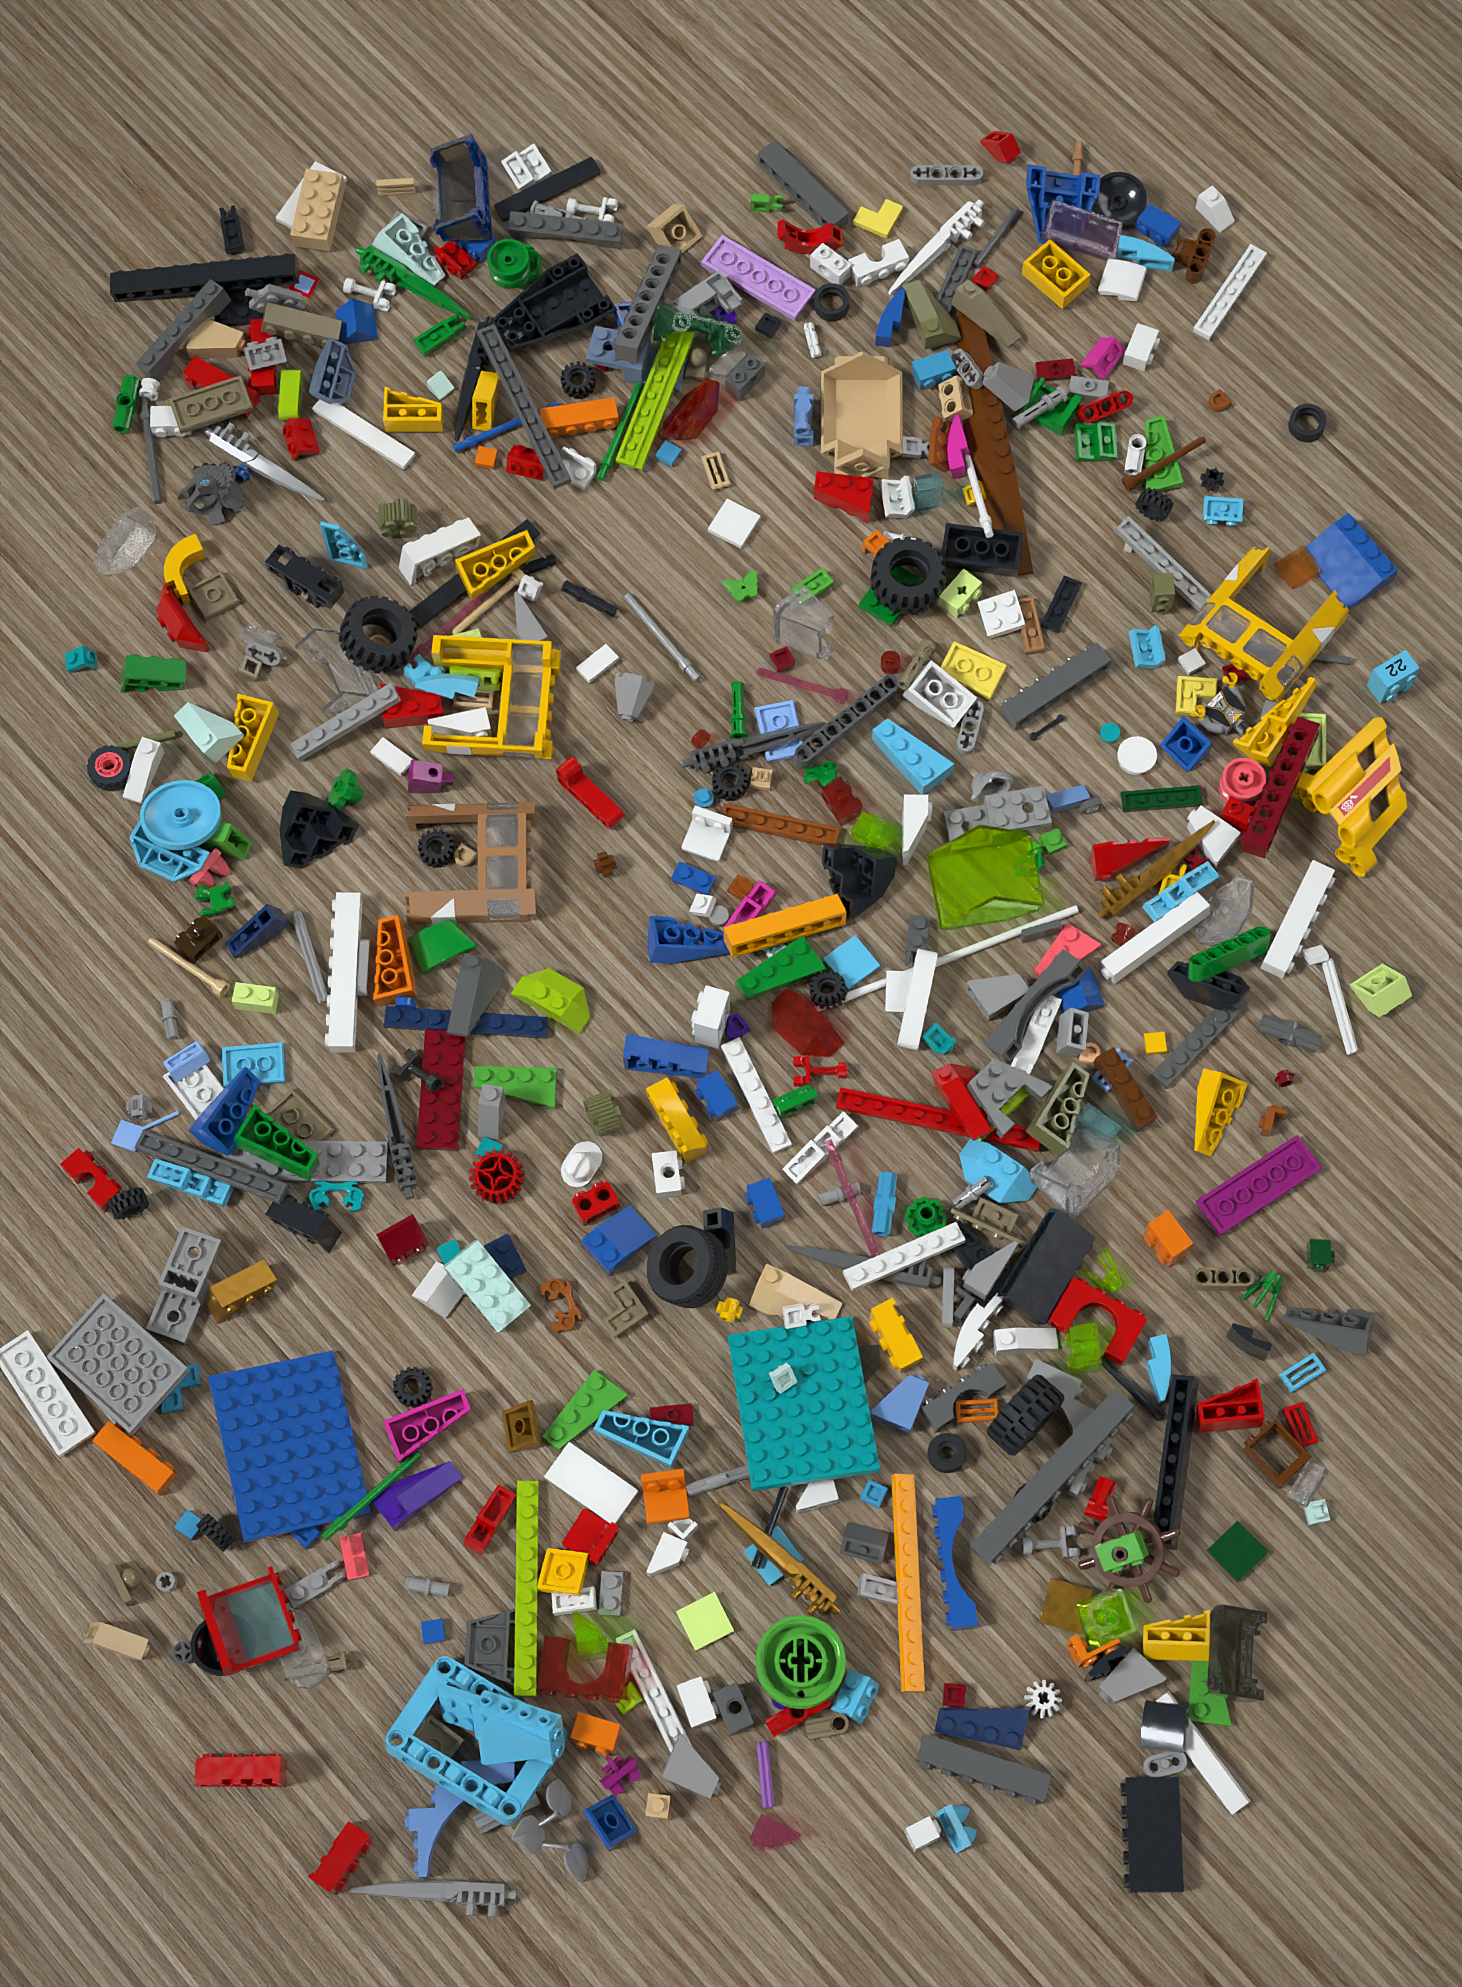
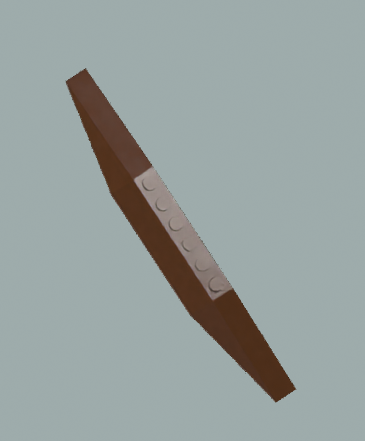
(990, 444)

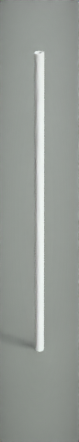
(964, 951)

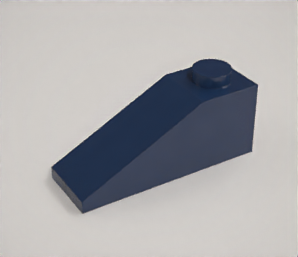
(258, 930)

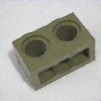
(1161, 592)

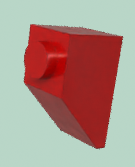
(1001, 146)

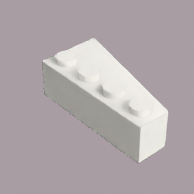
(437, 549)

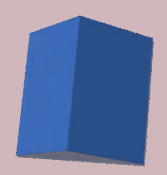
(357, 322)
(1186, 744)
(1083, 995)
(610, 1821)

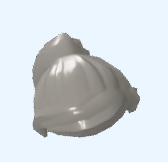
(990, 783)

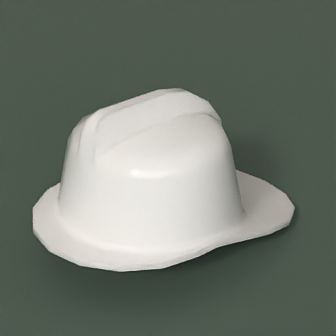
(581, 1164)

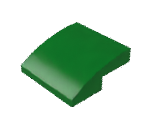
(1095, 442)

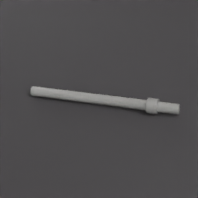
(684, 663)

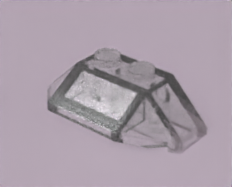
(126, 542)
(1228, 912)

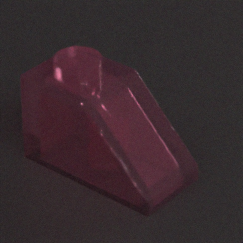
(771, 1834)

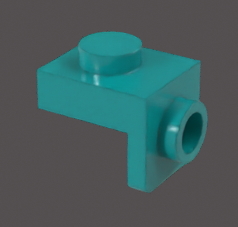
(80, 658)
(938, 1039)

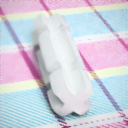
(812, 340)

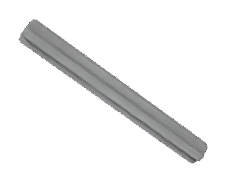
(309, 956)

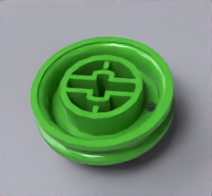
(805, 1634)

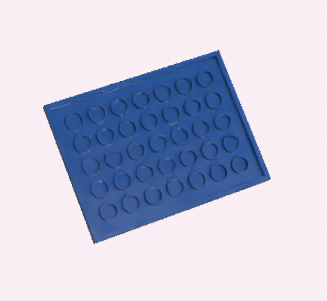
(288, 1445)

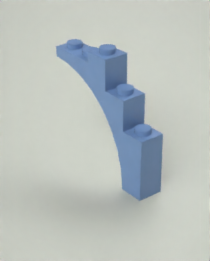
(430, 1821)

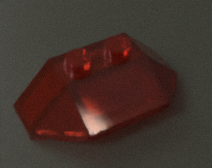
(693, 412)
(804, 1026)

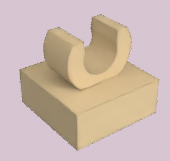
(761, 779)

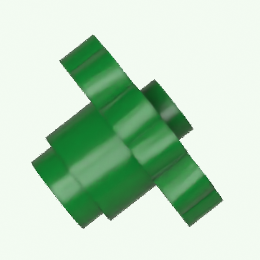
(345, 789)
(923, 1207)

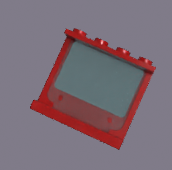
(250, 1623)

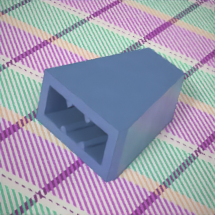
(902, 1404)

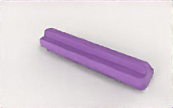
(765, 1774)

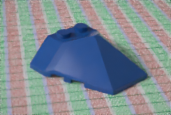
(1066, 188)

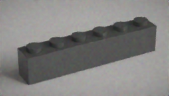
(802, 185)
(1055, 686)
(983, 1769)

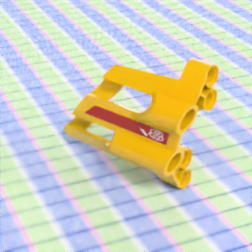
(1347, 790)

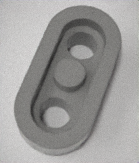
(1164, 1764)

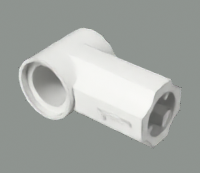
(1135, 455)

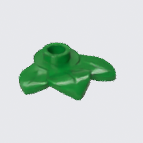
(825, 773)

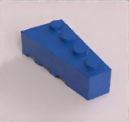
(664, 1057)

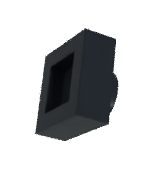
(768, 325)

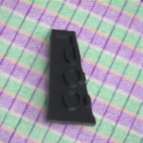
(975, 1251)

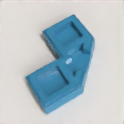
(174, 1401)

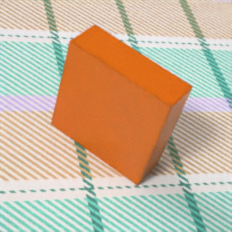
(486, 457)

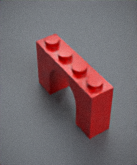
(1082, 1296)

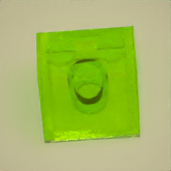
(1084, 1348)
(589, 1639)

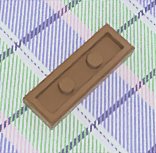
(1032, 633)

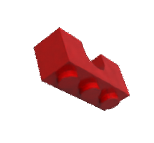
(80, 1166)

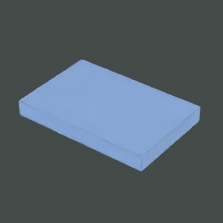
(777, 717)

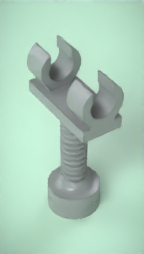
(1029, 1545)

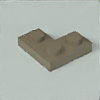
(629, 1312)

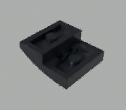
(1242, 1338)
(1102, 1667)
(1164, 1726)

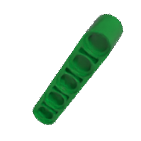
(1229, 953)

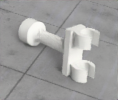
(609, 204)
(379, 303)

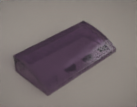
(1082, 230)

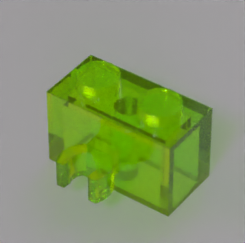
(873, 832)

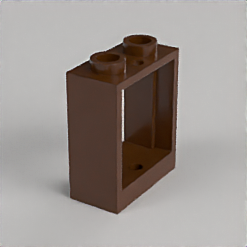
(1285, 1436)

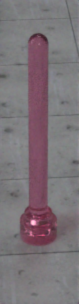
(839, 695)

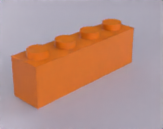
(580, 417)
(135, 1458)

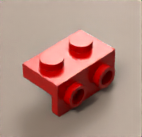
(300, 437)
(524, 462)

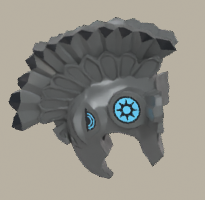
(215, 488)

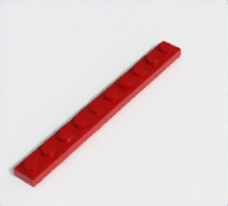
(924, 1117)

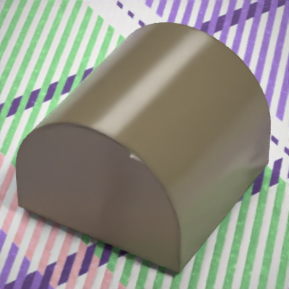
(249, 668)

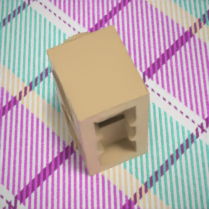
(955, 399)

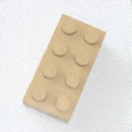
(317, 210)

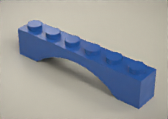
(961, 1608)

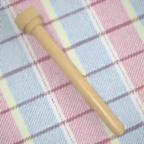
(514, 580)
(218, 986)

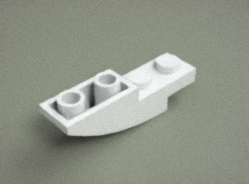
(970, 1337)

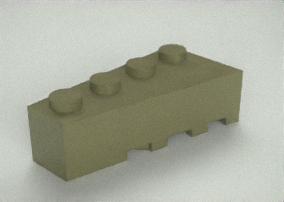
(1058, 1113)

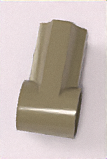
(824, 1727)

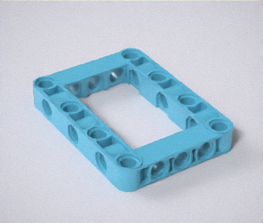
(450, 1773)

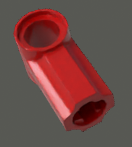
(1097, 1506)

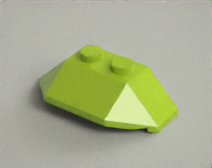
(554, 997)

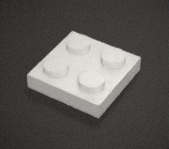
(1001, 614)

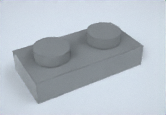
(878, 1589)
(611, 1594)

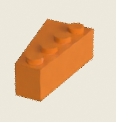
(393, 963)

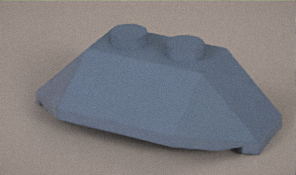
(333, 374)

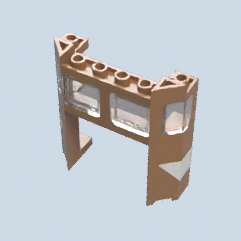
(503, 866)

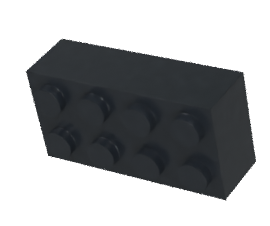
(971, 550)

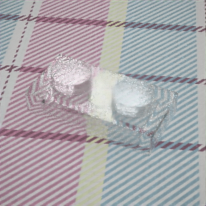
(1307, 1484)

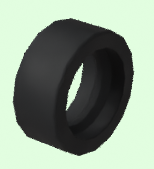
(831, 289)
(1303, 435)

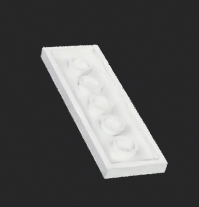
(44, 1394)

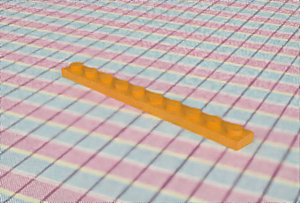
(908, 1583)

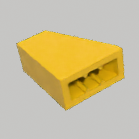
(485, 401)

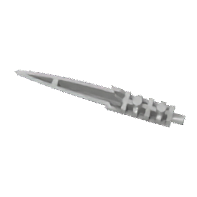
(246, 455)
(447, 1891)

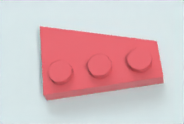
(1073, 942)

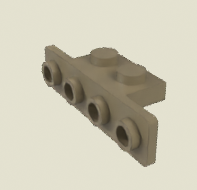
(993, 1218)

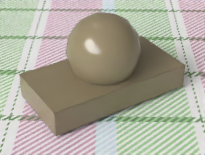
(697, 361)
(128, 1579)

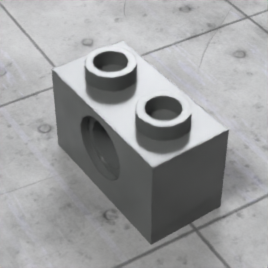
(744, 377)
(734, 1722)

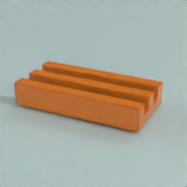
(995, 1410)

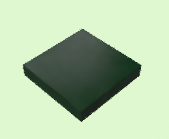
(1237, 1551)

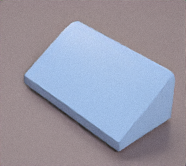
(186, 1061)

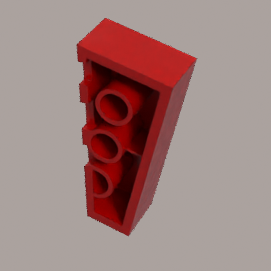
(240, 1771)

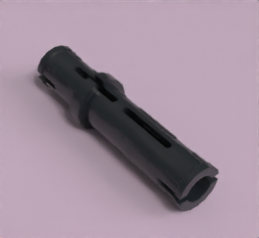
(584, 596)

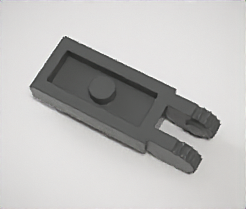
(916, 936)

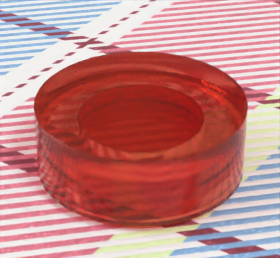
(700, 739)

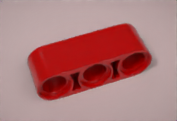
(1095, 406)

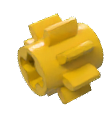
(729, 1309)

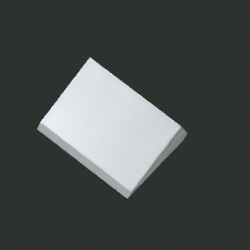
(438, 1291)

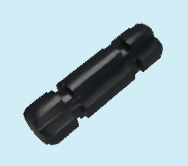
(538, 564)

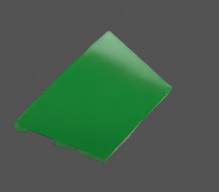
(440, 945)

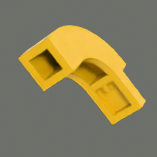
(178, 560)

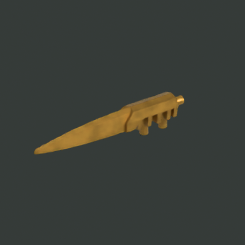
(1137, 886)
(801, 1577)

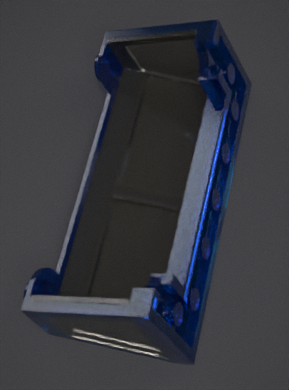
(462, 191)

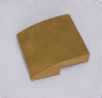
(1059, 1605)

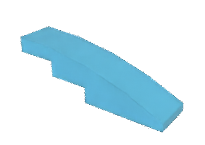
(1181, 890)
(190, 1182)

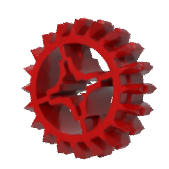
(504, 1177)

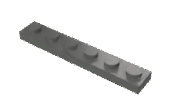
(1196, 1043)

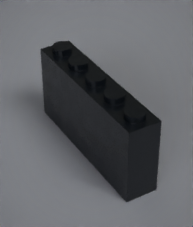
(1046, 1266)
(1152, 1835)

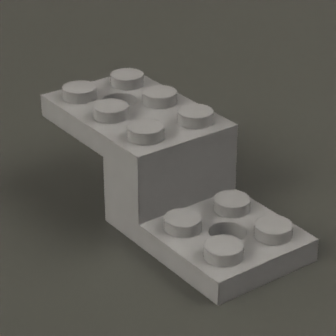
(1002, 811)
(184, 1285)

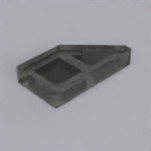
(869, 1360)

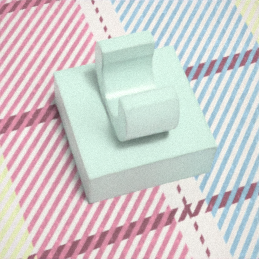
(783, 1378)
(1317, 1512)

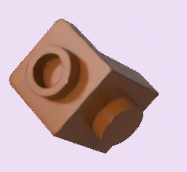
(1266, 1121)

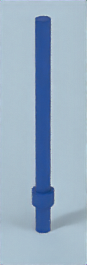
(471, 441)

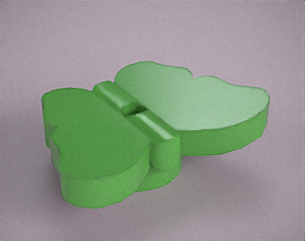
(735, 587)

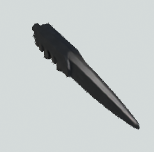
(472, 372)

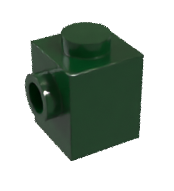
(1319, 1255)

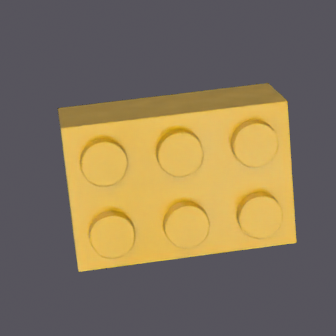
(1056, 274)

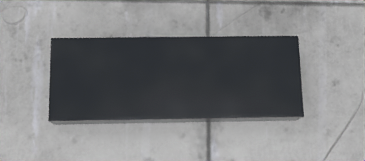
(1061, 604)

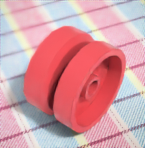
(1242, 780)

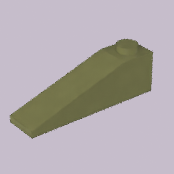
(931, 319)

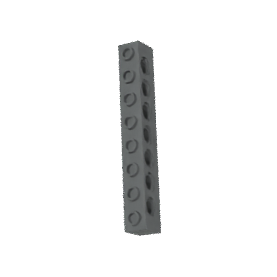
(652, 293)

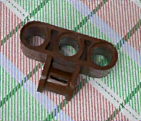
(1192, 250)

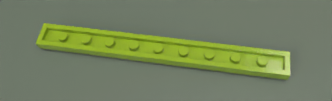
(526, 1589)

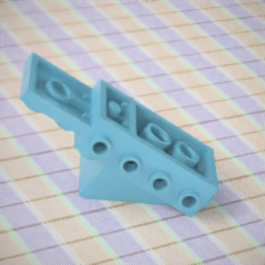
(504, 1726)

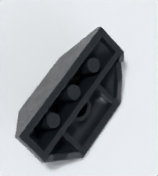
(1216, 992)

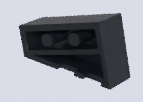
(305, 1221)

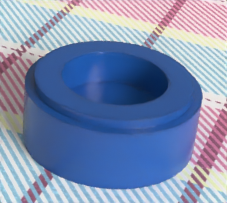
(405, 1002)

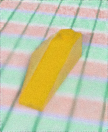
(1216, 1100)

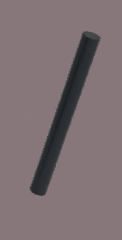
(1131, 1389)
(771, 1522)

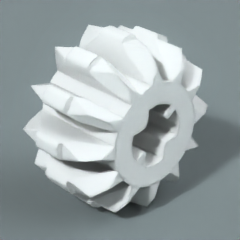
(1051, 1699)

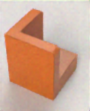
(874, 543)

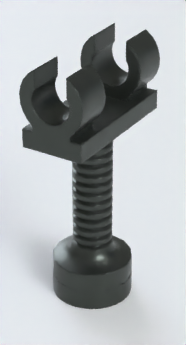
(432, 1081)

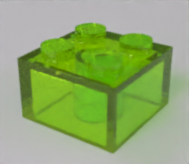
(1105, 1617)

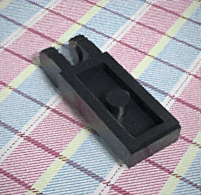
(231, 231)

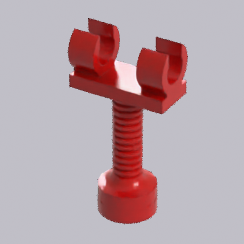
(801, 1061)

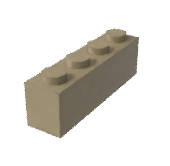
(299, 325)

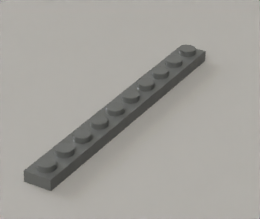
(524, 406)

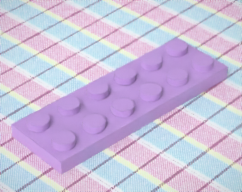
(758, 277)

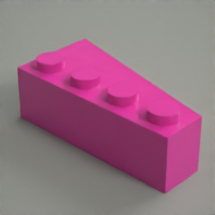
(422, 1424)

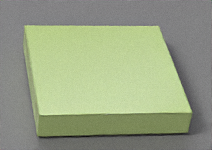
(705, 1621)

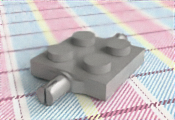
(274, 295)

